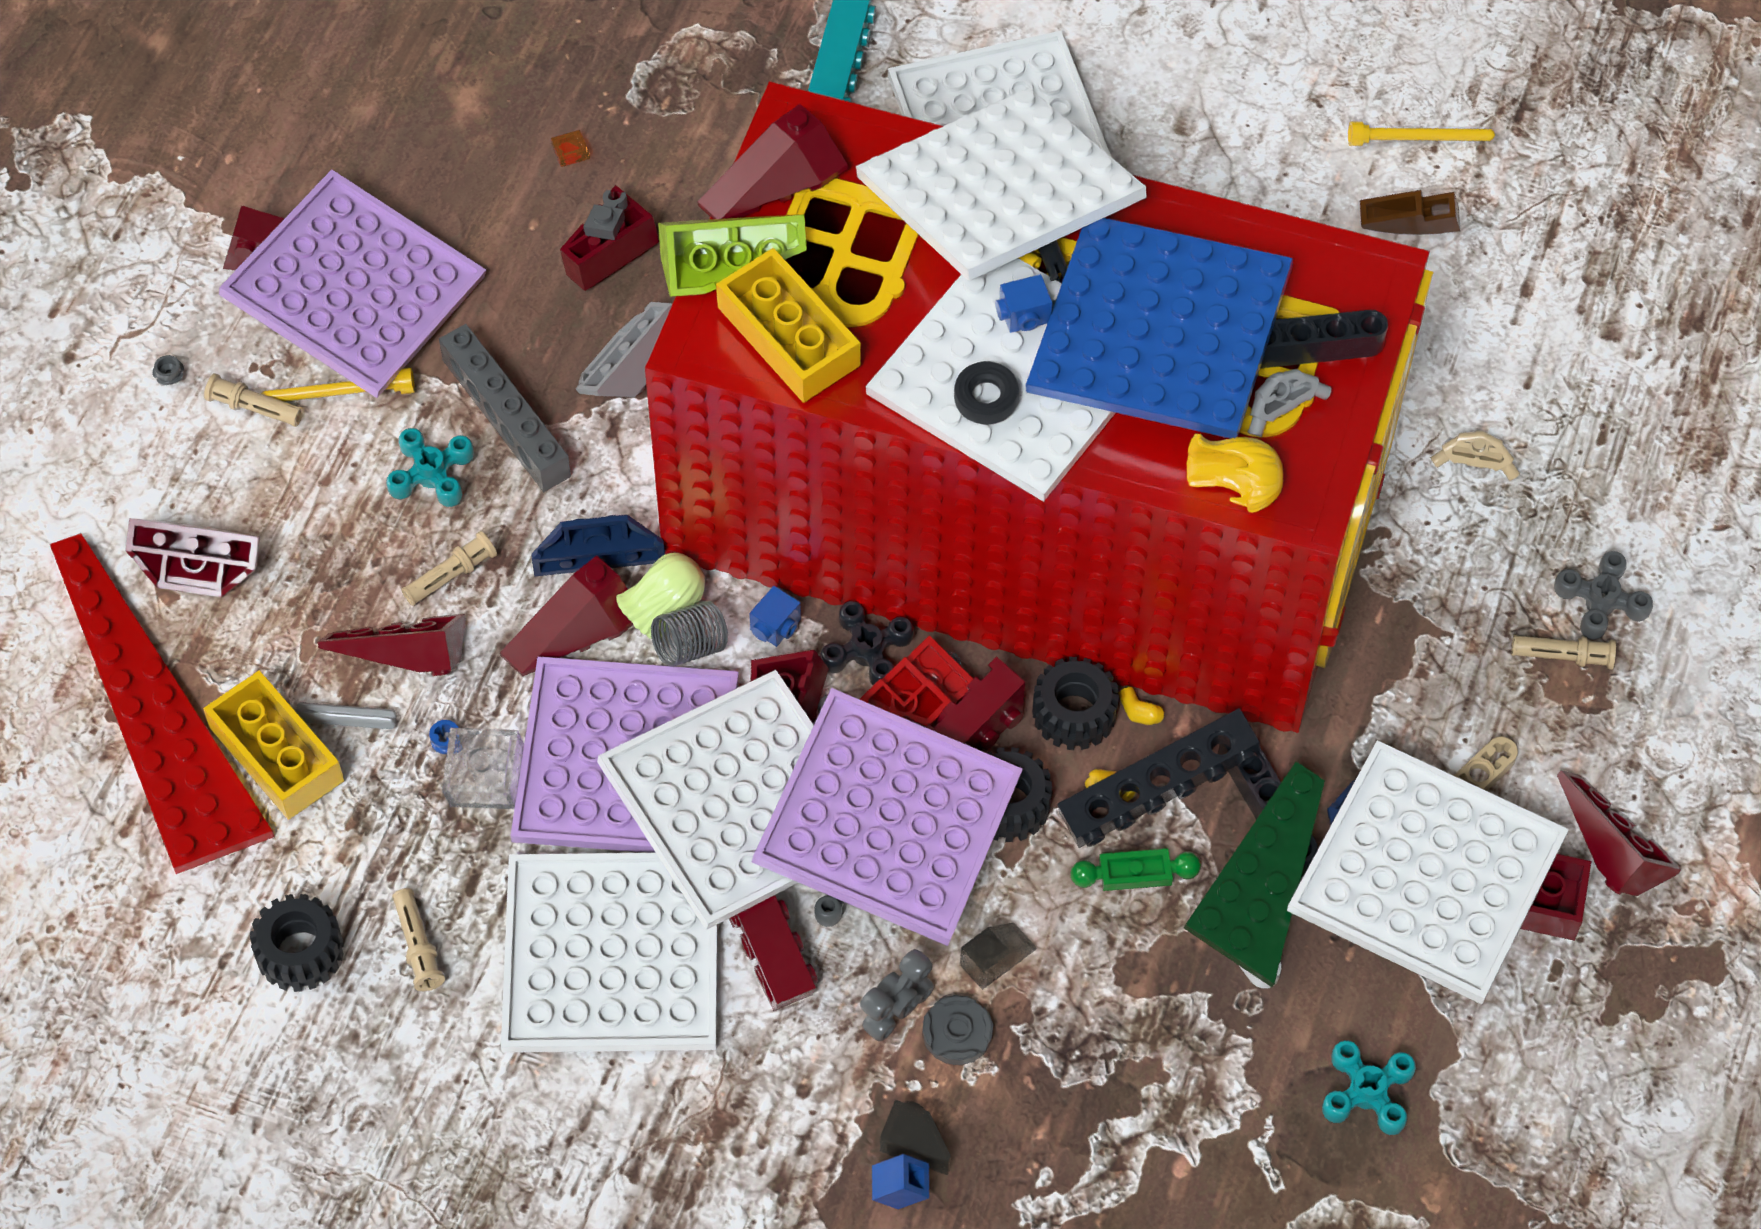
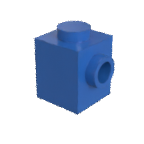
(1024, 304)
(775, 617)
(900, 1181)

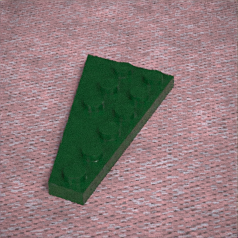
(1249, 900)

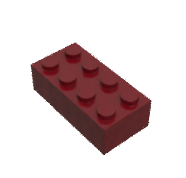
(1561, 899)

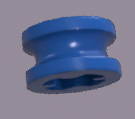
(438, 728)

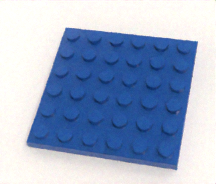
(1160, 326)

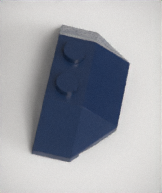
(613, 538)

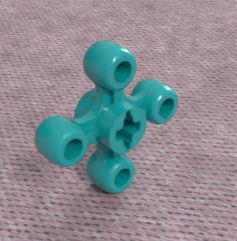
(430, 467)
(1368, 1097)

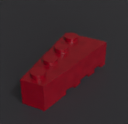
(777, 952)

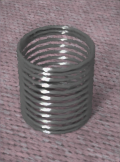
(699, 627)

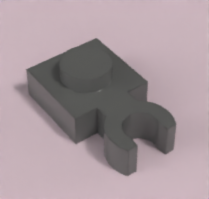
(606, 219)

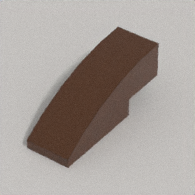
(1411, 213)

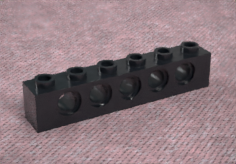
(1229, 730)

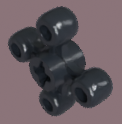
(866, 642)

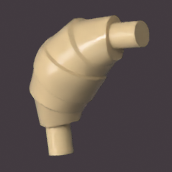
(1477, 450)

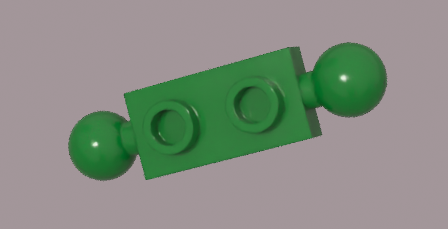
(1135, 869)

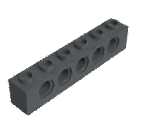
(505, 408)

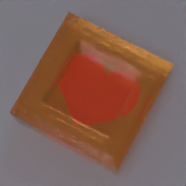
(570, 148)

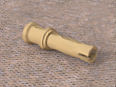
(239, 397)
(462, 560)
(1580, 651)
(420, 953)

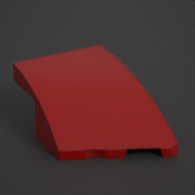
(920, 684)

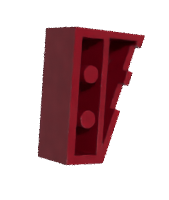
(249, 232)

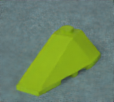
(707, 251)

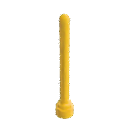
(1360, 133)
(403, 382)

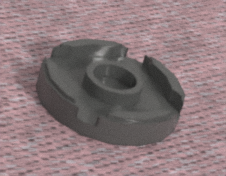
(957, 1030)

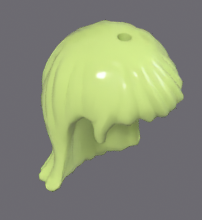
(667, 586)

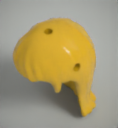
(1239, 465)

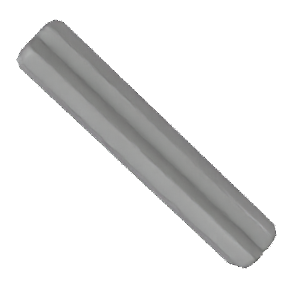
(346, 715)

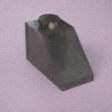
(994, 953)
(914, 1133)

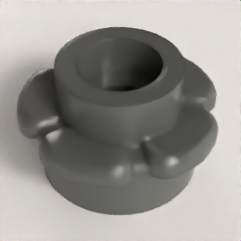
(165, 364)

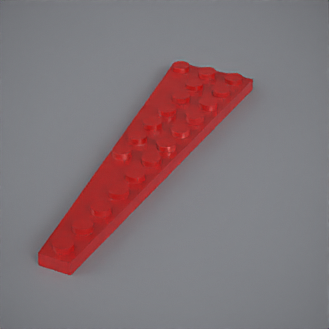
(182, 770)

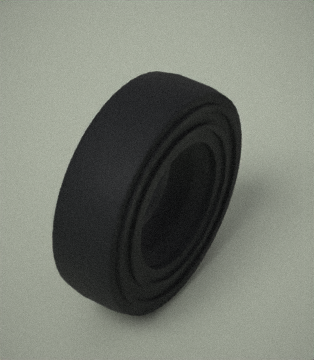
(986, 373)

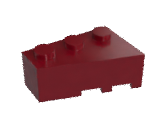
(594, 258)

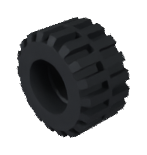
(1080, 680)
(1033, 810)
(290, 918)

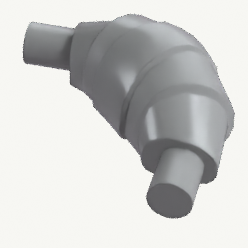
(1282, 394)

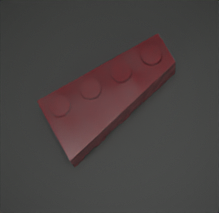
(801, 672)
(985, 708)

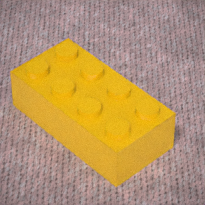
(788, 324)
(273, 744)

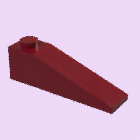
(784, 160)
(572, 618)
(423, 647)
(1619, 854)

